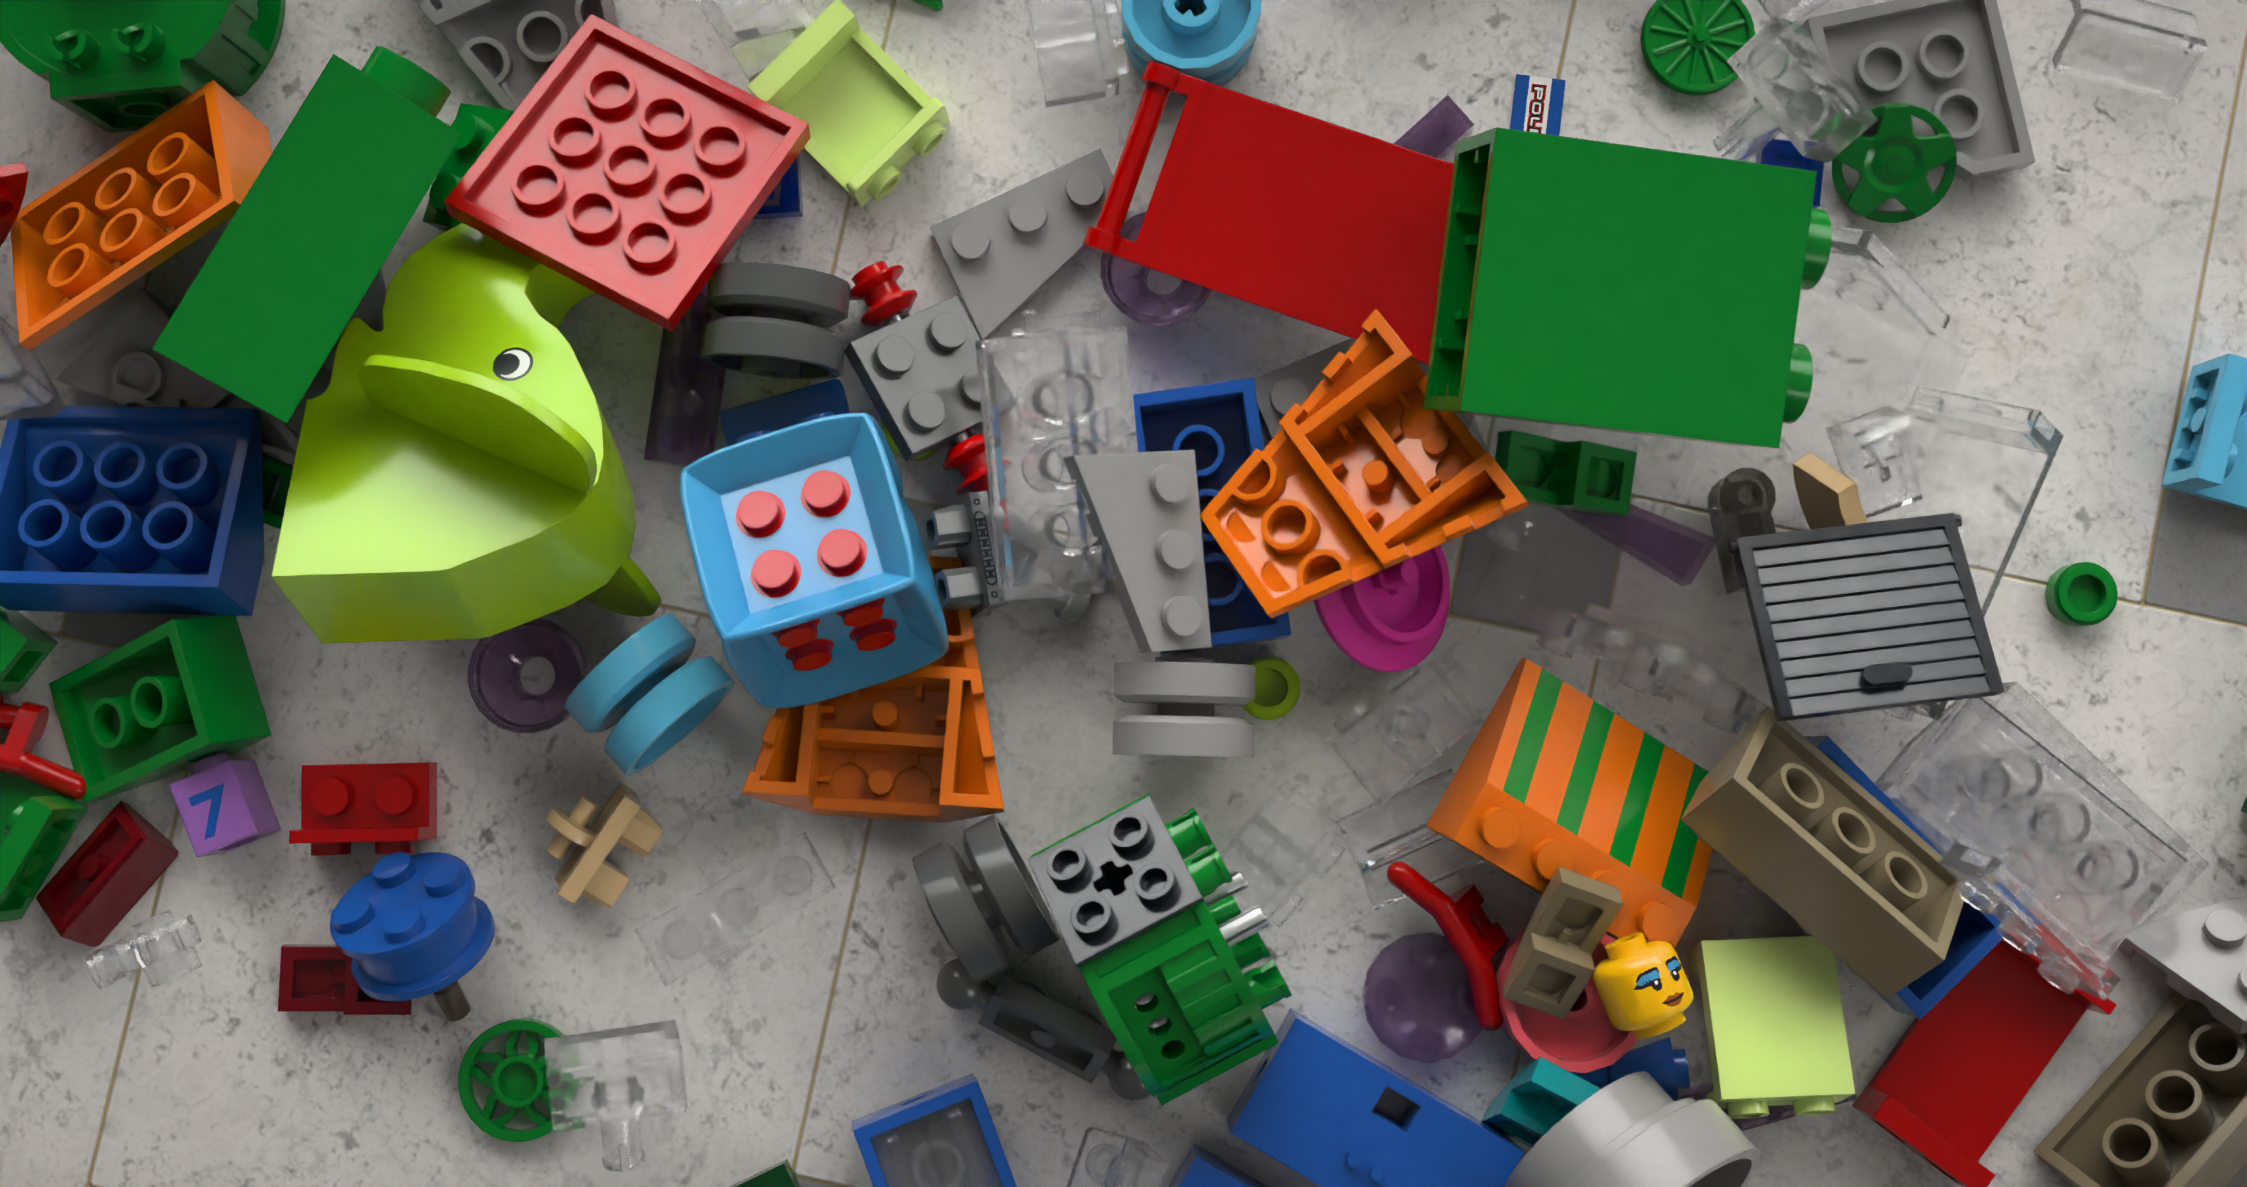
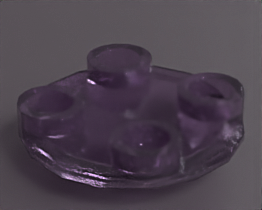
(1420, 999)

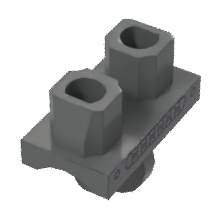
(970, 531)

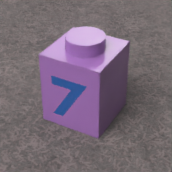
(224, 805)

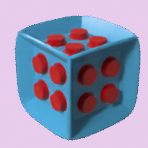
(812, 561)

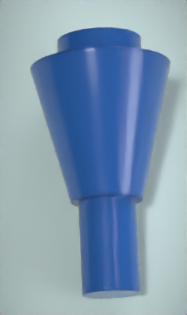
(1658, 1059)

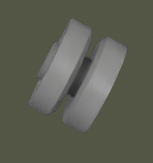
(1184, 708)

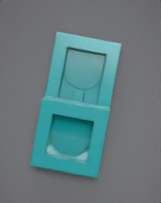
(1536, 1101)

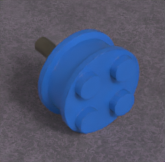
(414, 929)

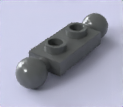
(1043, 1027)

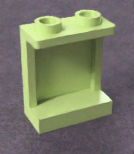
(857, 102)
(1773, 1025)

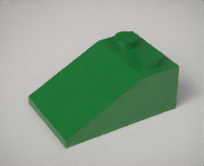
(159, 705)

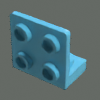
(2211, 434)

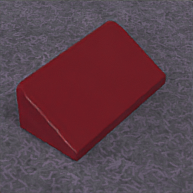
(106, 876)

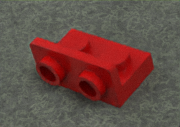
(367, 804)

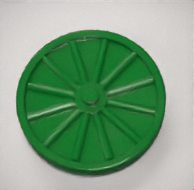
(1692, 40)

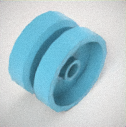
(1202, 46)
(649, 694)

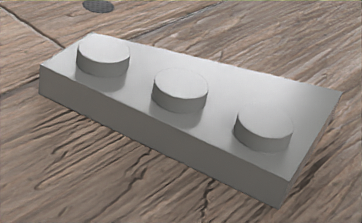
(1022, 238)
(1152, 534)

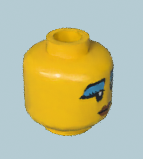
(1643, 986)

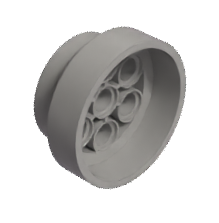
(1640, 1139)

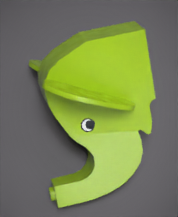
(458, 463)

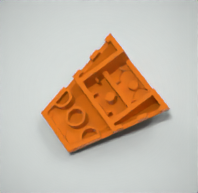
(1355, 480)
(893, 748)

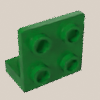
(32, 837)

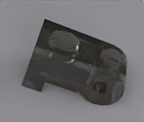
(1739, 508)

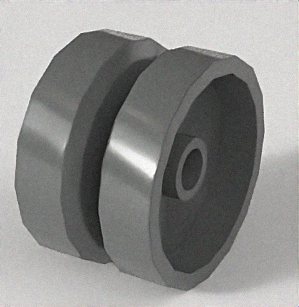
(775, 321)
(977, 902)

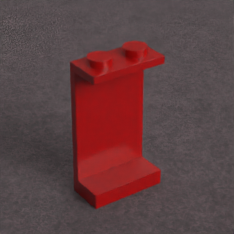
(1973, 1062)

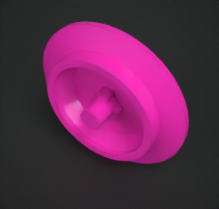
(1392, 615)

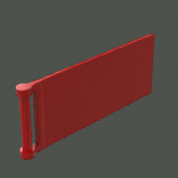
(1283, 211)

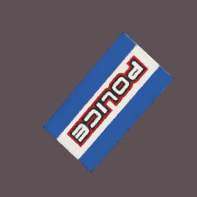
(1537, 104)

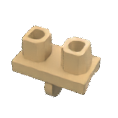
(586, 869)

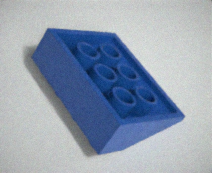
(132, 511)

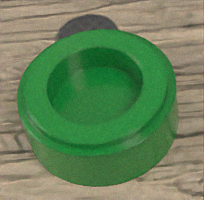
(2081, 594)

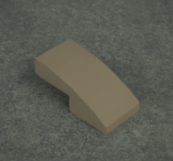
(1559, 942)

